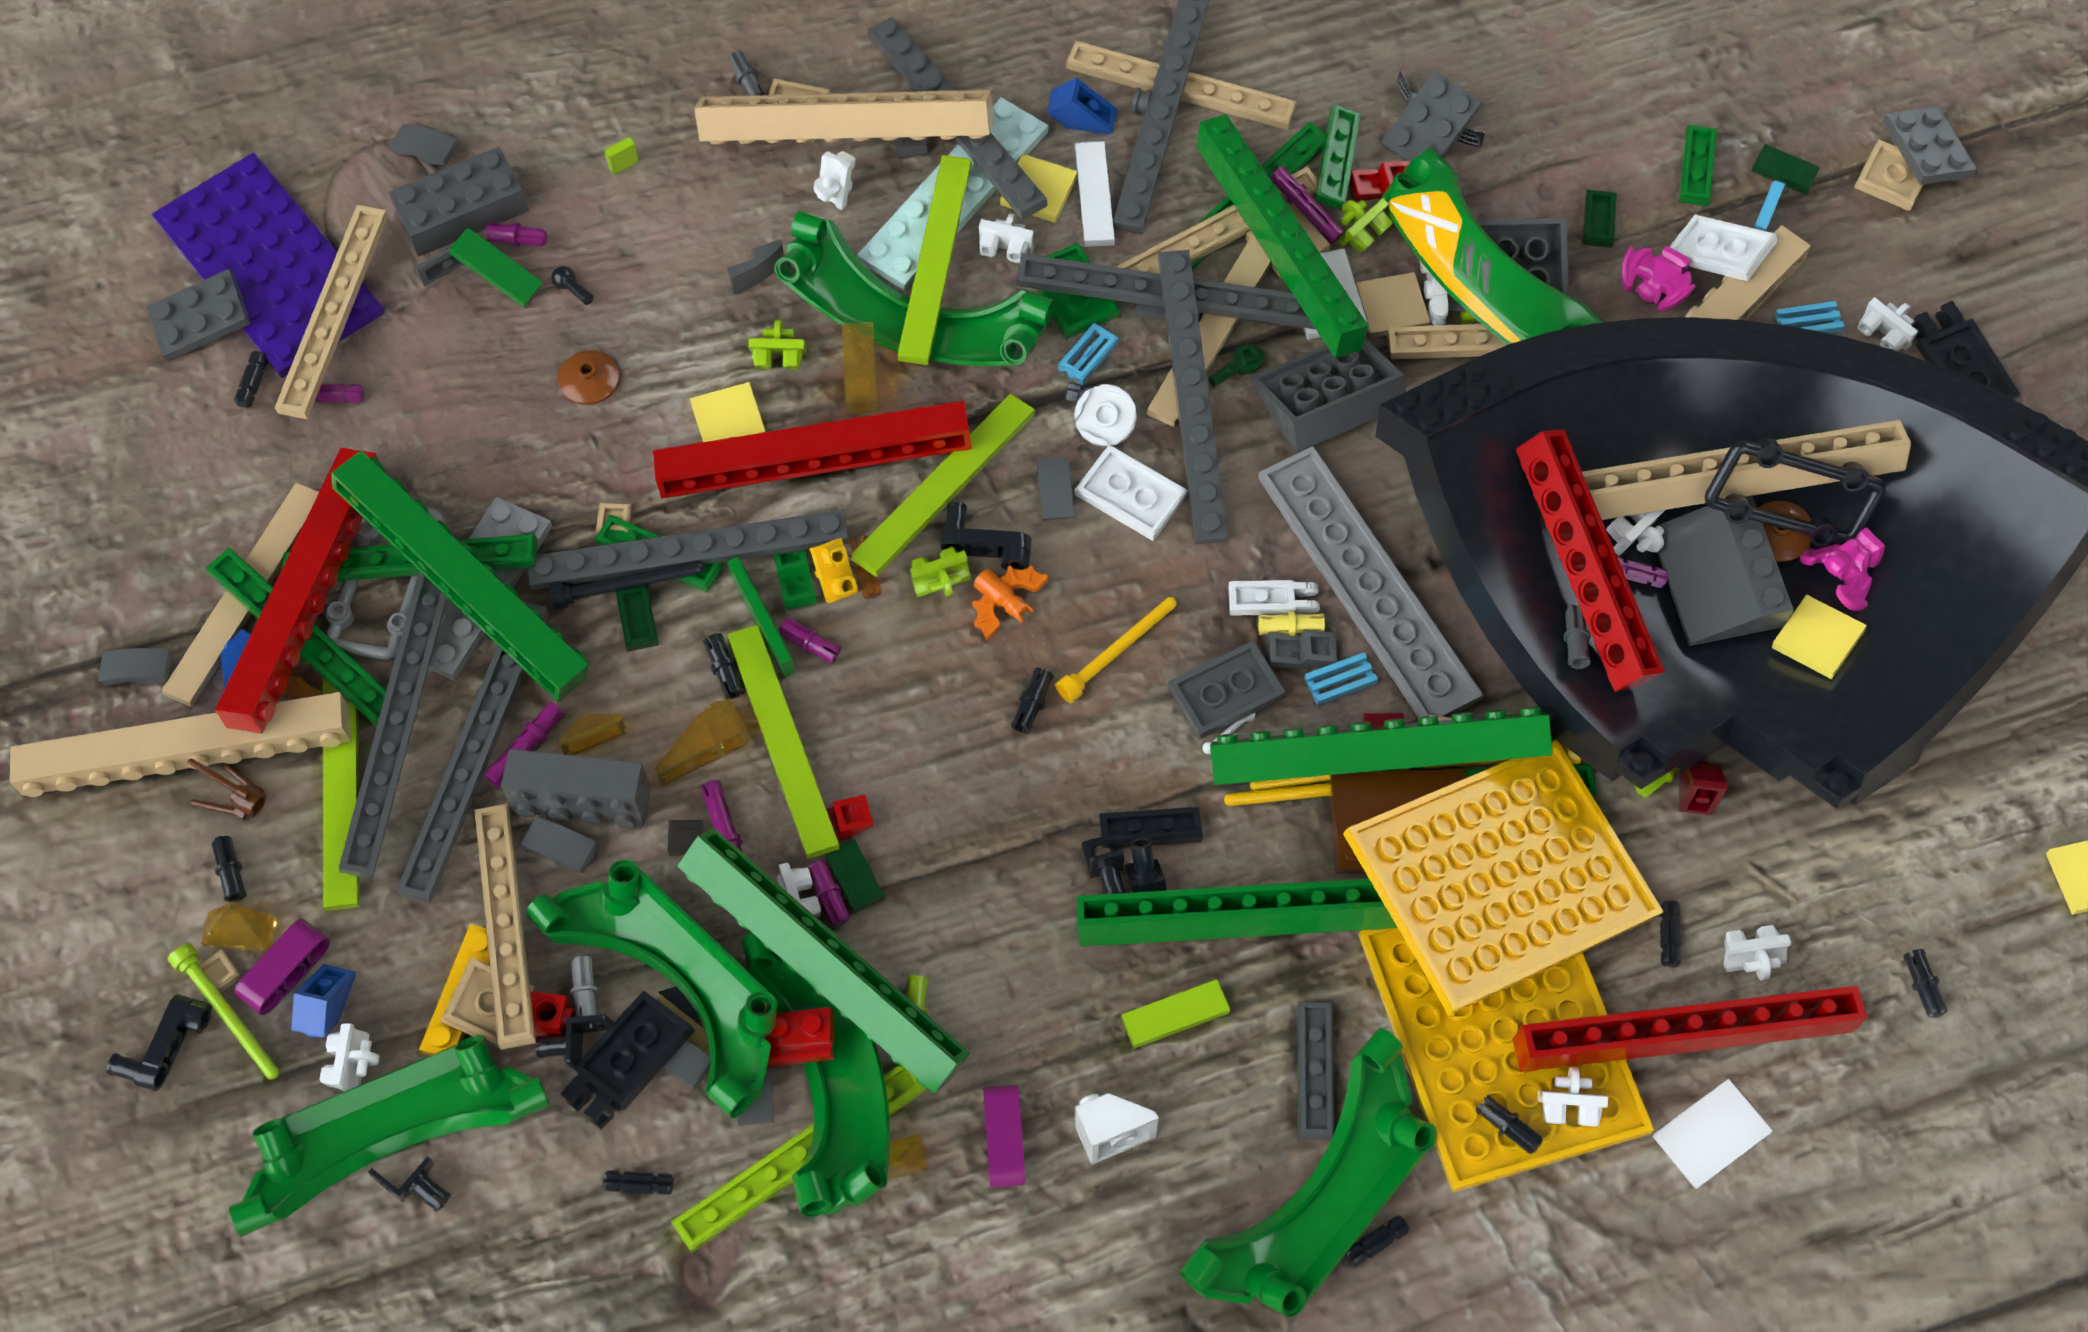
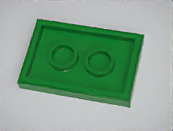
(1076, 312)

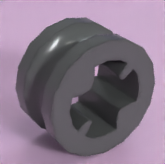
(1140, 101)

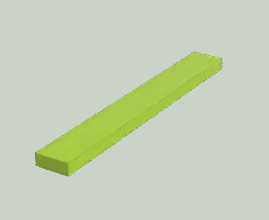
(934, 260)
(942, 486)
(783, 742)
(339, 802)
(771, 1174)

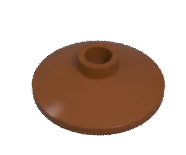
(589, 387)
(1786, 544)

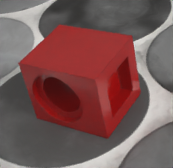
(544, 1002)

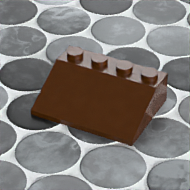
(1369, 794)

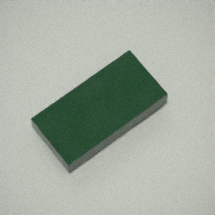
(1785, 168)
(1599, 218)
(637, 618)
(854, 876)

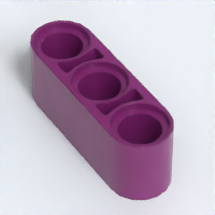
(282, 967)
(1004, 1136)

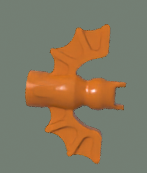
(999, 592)

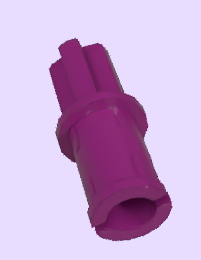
(516, 234)
(809, 640)
(828, 893)

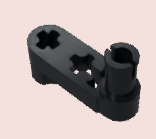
(1010, 546)
(179, 1017)

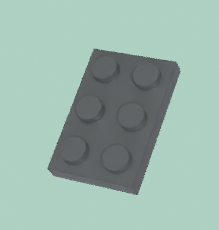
(1432, 119)
(1929, 145)
(198, 315)
(1226, 689)

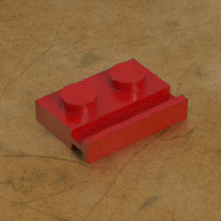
(802, 1037)

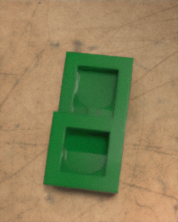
(795, 579)

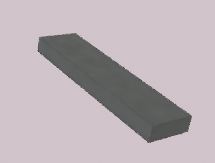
(1315, 1070)

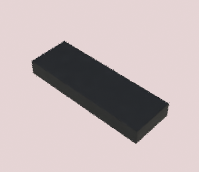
(1159, 825)

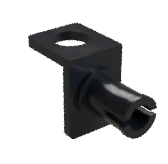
(1105, 866)
(1144, 872)
(572, 1041)
(417, 1183)

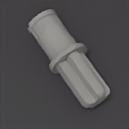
(584, 988)

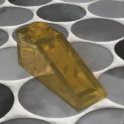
(860, 368)
(707, 738)

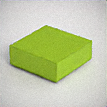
(621, 155)

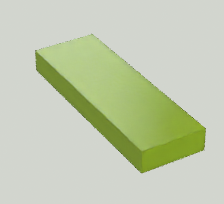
(1175, 1013)

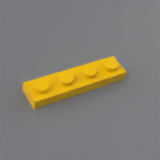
(438, 1034)

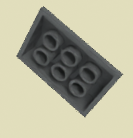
(1534, 244)
(1327, 395)
(1722, 576)

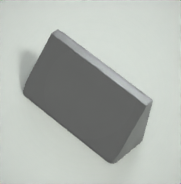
(436, 267)

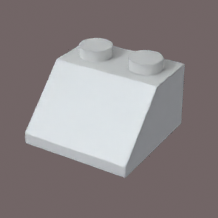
(1112, 1125)

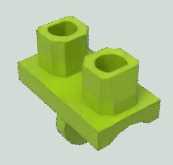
(1357, 234)
(790, 348)
(941, 573)

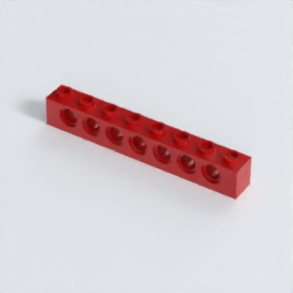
(1589, 560)

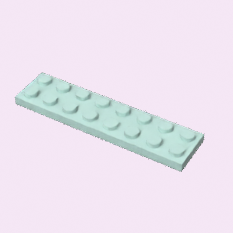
(898, 244)

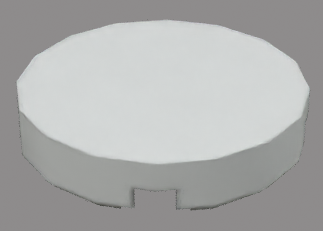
(1105, 415)

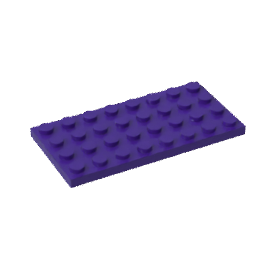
(275, 251)

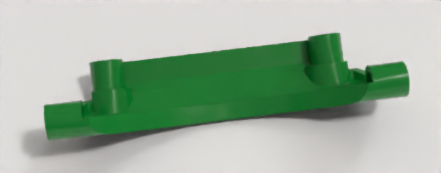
(652, 928)
(368, 1122)
(1308, 1236)

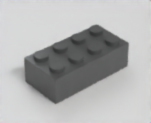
(458, 197)
(576, 788)

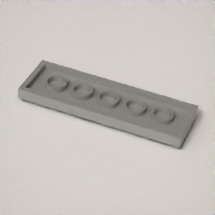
(457, 632)

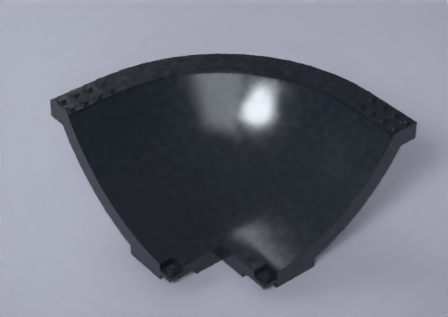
(1971, 535)

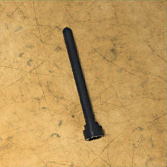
(563, 595)

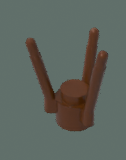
(246, 799)

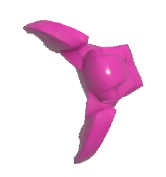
(1659, 275)
(1850, 564)

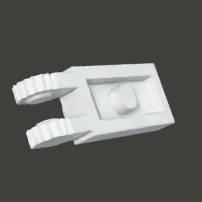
(1438, 299)
(1271, 597)

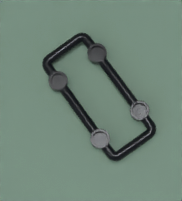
(1770, 454)

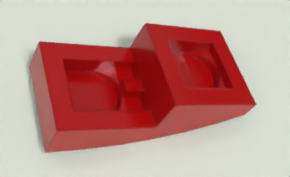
(1373, 183)
(850, 816)

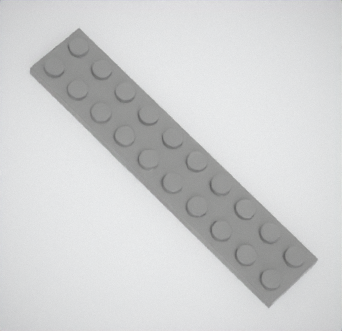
(1369, 586)

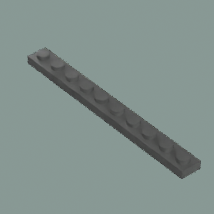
(1160, 116)
(985, 152)
(1146, 289)
(1192, 397)
(703, 546)
(393, 730)
(463, 776)

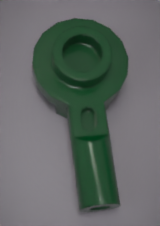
(1246, 360)

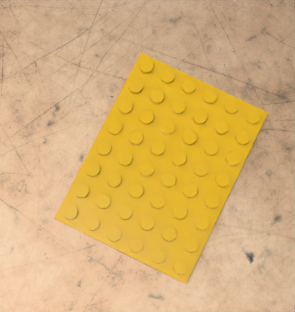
(1502, 876)
(1472, 1054)

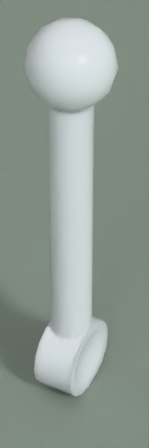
(1206, 747)

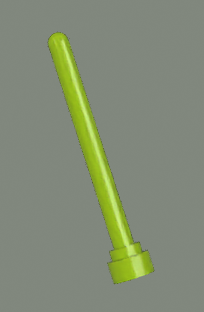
(186, 960)

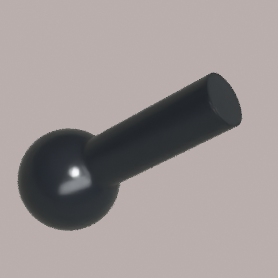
(564, 278)

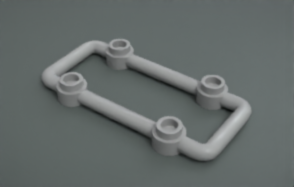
(340, 613)

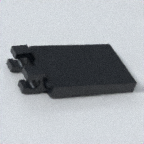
(1961, 349)
(626, 1059)

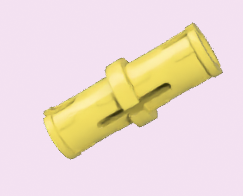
(1290, 623)

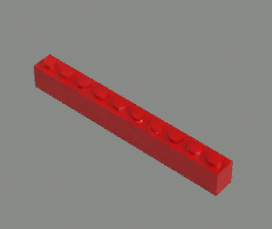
(811, 449)
(291, 608)
(1688, 1028)

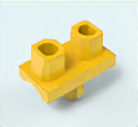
(833, 570)

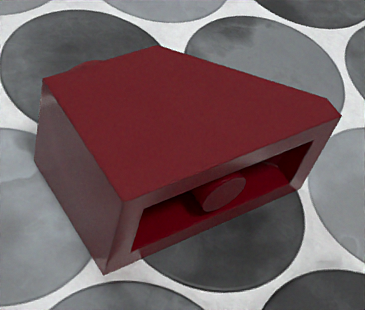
(1701, 788)

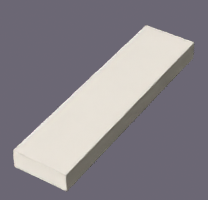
(1094, 194)

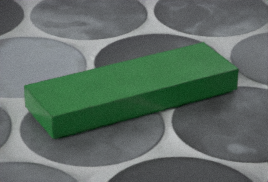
(1697, 165)
(495, 267)

